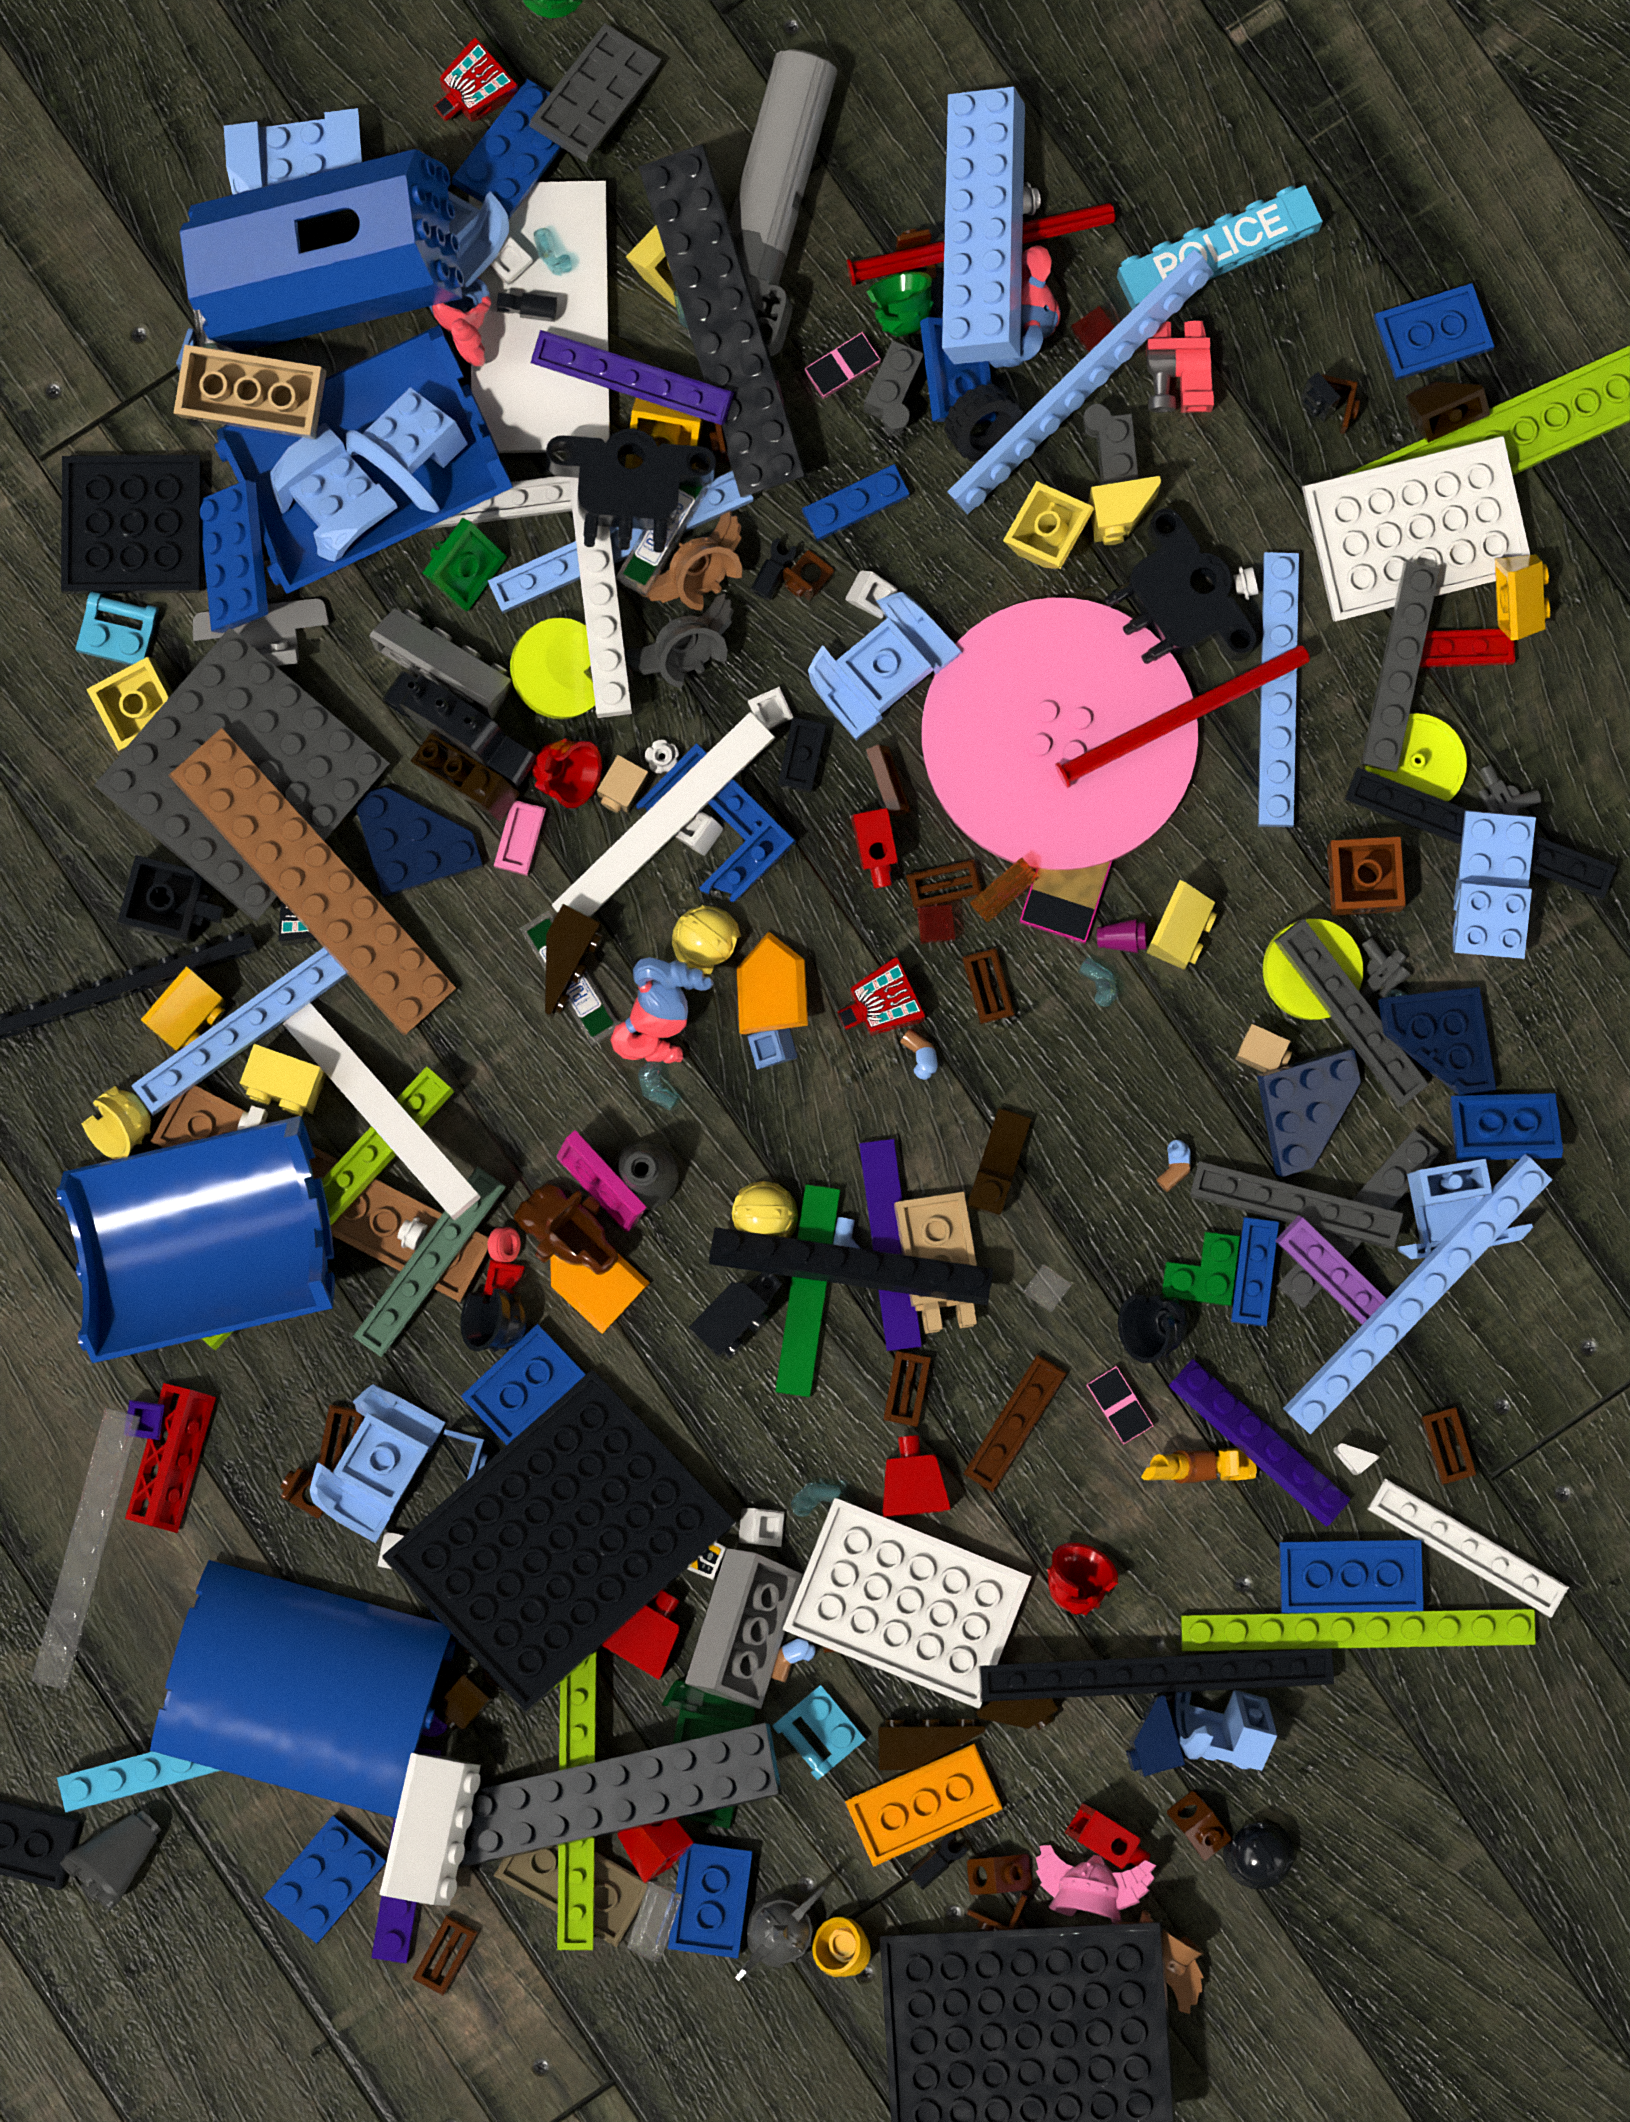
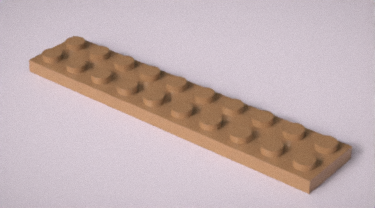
(312, 881)
(368, 1222)

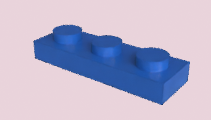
(855, 502)
(1254, 1272)

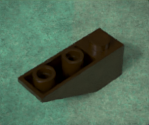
(466, 777)
(566, 948)
(913, 1747)

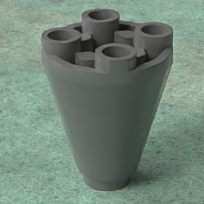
(660, 1181)
(112, 1858)

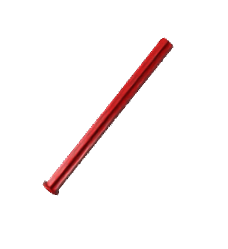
(934, 253)
(1182, 715)

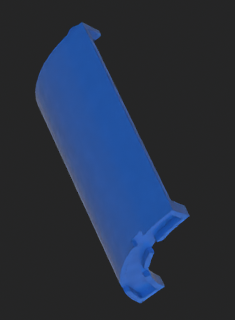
(354, 402)
(199, 1239)
(301, 1688)

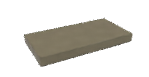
(616, 1889)

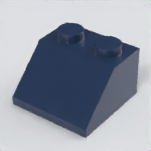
(1155, 1741)

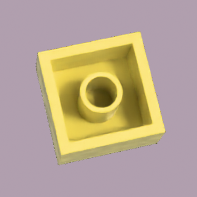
(130, 699)
(283, 1080)

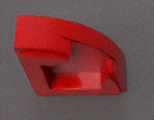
(502, 1276)

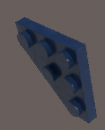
(412, 843)
(1443, 1035)
(1305, 1106)

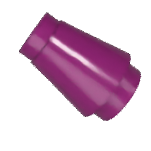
(1124, 936)

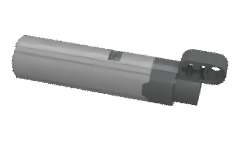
(778, 177)

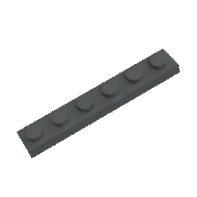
(1400, 666)
(1350, 1012)
(1380, 1191)
(1288, 1201)

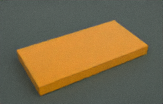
(923, 1805)

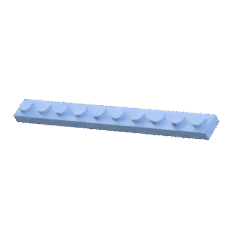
(1081, 382)
(1417, 1294)

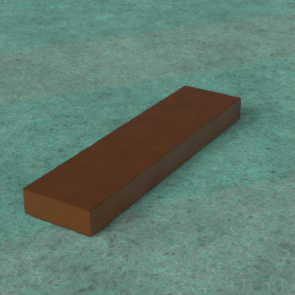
(1014, 1423)

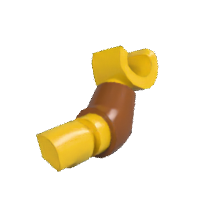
(1201, 1466)

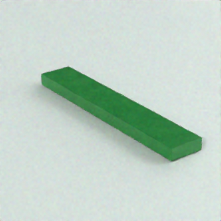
(806, 1297)

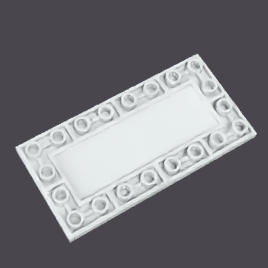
(523, 400)

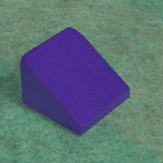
(150, 1420)

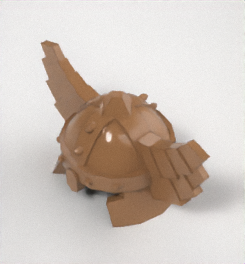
(701, 566)
(1180, 1966)

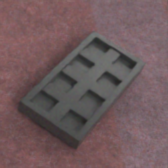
(595, 92)

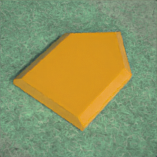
(771, 988)
(595, 1296)

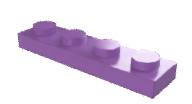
(1330, 1269)

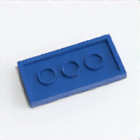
(509, 154)
(233, 557)
(1351, 1576)

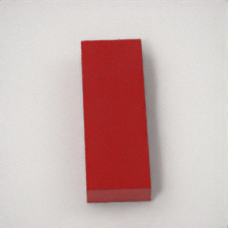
(1467, 648)

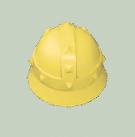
(705, 937)
(122, 1125)
(765, 1210)

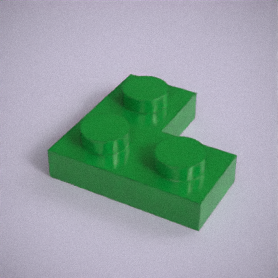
(1210, 1281)

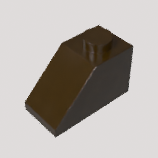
(1446, 408)
(463, 1703)
(1020, 1712)

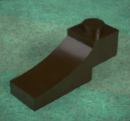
(999, 1163)

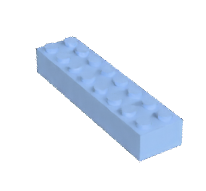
(983, 226)

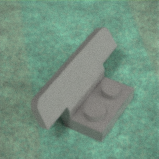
(275, 633)

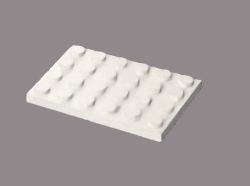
(1429, 510)
(905, 1602)

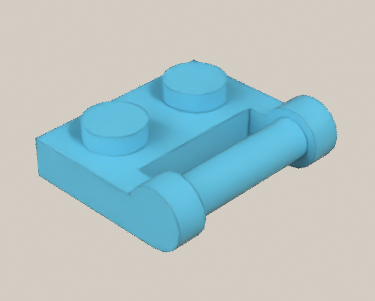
(113, 640)
(828, 1724)

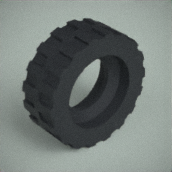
(970, 409)

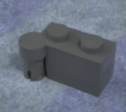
(892, 387)
(1114, 444)

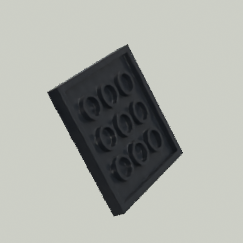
(131, 524)

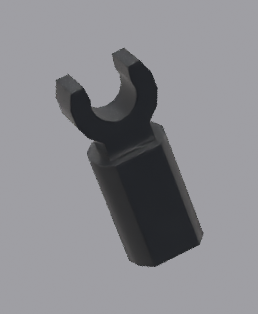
(528, 306)
(772, 572)
(934, 1863)

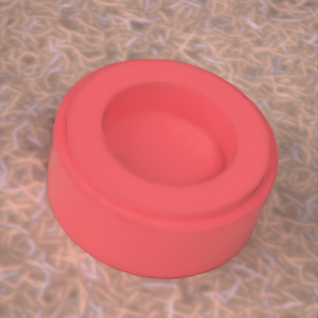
(504, 1244)

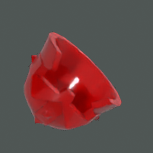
(568, 771)
(1080, 1577)

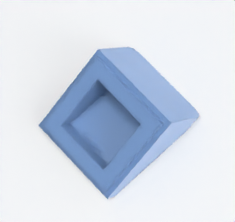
(772, 1047)

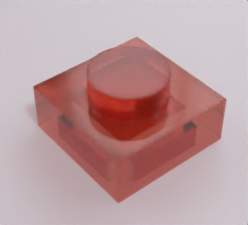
(1092, 328)
(935, 924)

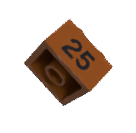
(1366, 876)

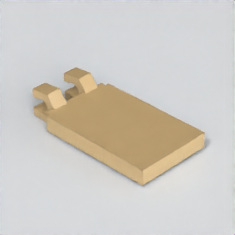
(937, 1231)

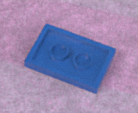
(1433, 331)
(946, 379)
(1506, 1126)
(523, 1384)
(325, 1879)
(712, 1900)

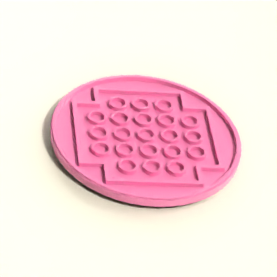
(1041, 691)

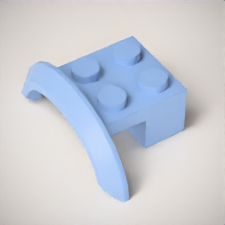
(405, 439)
(1444, 1198)
(1238, 1736)

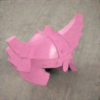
(1091, 1885)

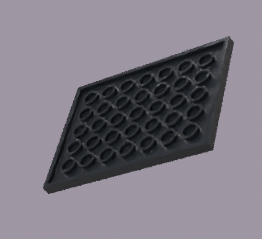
(558, 1541)
(1028, 2025)

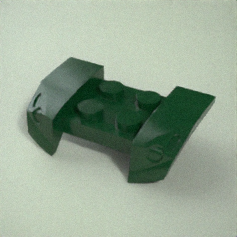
(704, 1716)

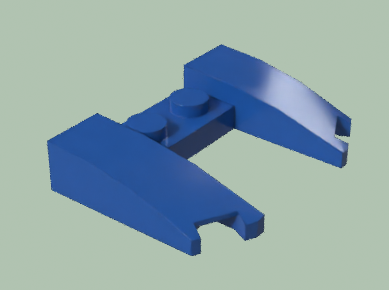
(763, 836)

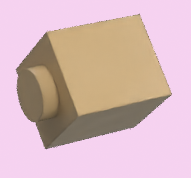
(622, 785)
(1263, 1050)

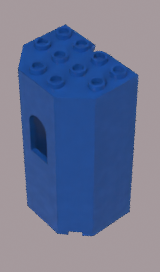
(261, 289)

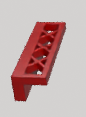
(175, 1459)

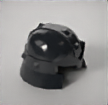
(494, 1323)
(1151, 1326)
(1259, 1855)

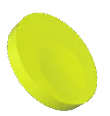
(550, 669)
(1429, 758)
(1287, 986)

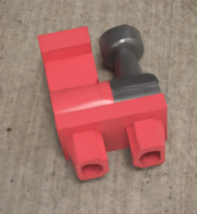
(1180, 358)

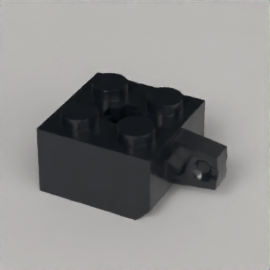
(186, 906)
(734, 1314)

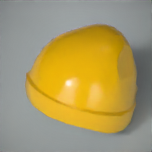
(841, 1947)

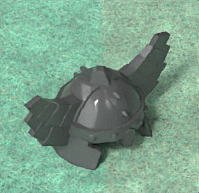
(685, 644)
(779, 1929)

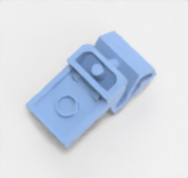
(1493, 884)

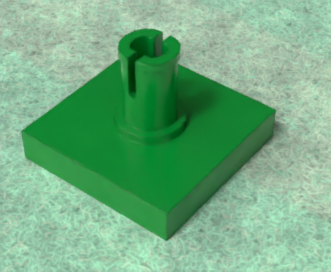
(464, 564)

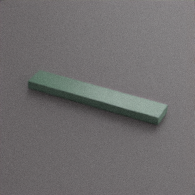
(426, 1267)

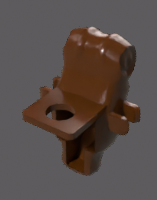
(566, 1228)

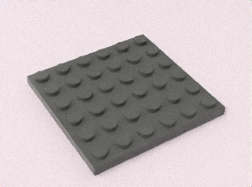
(280, 728)

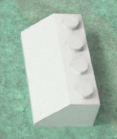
(430, 1829)

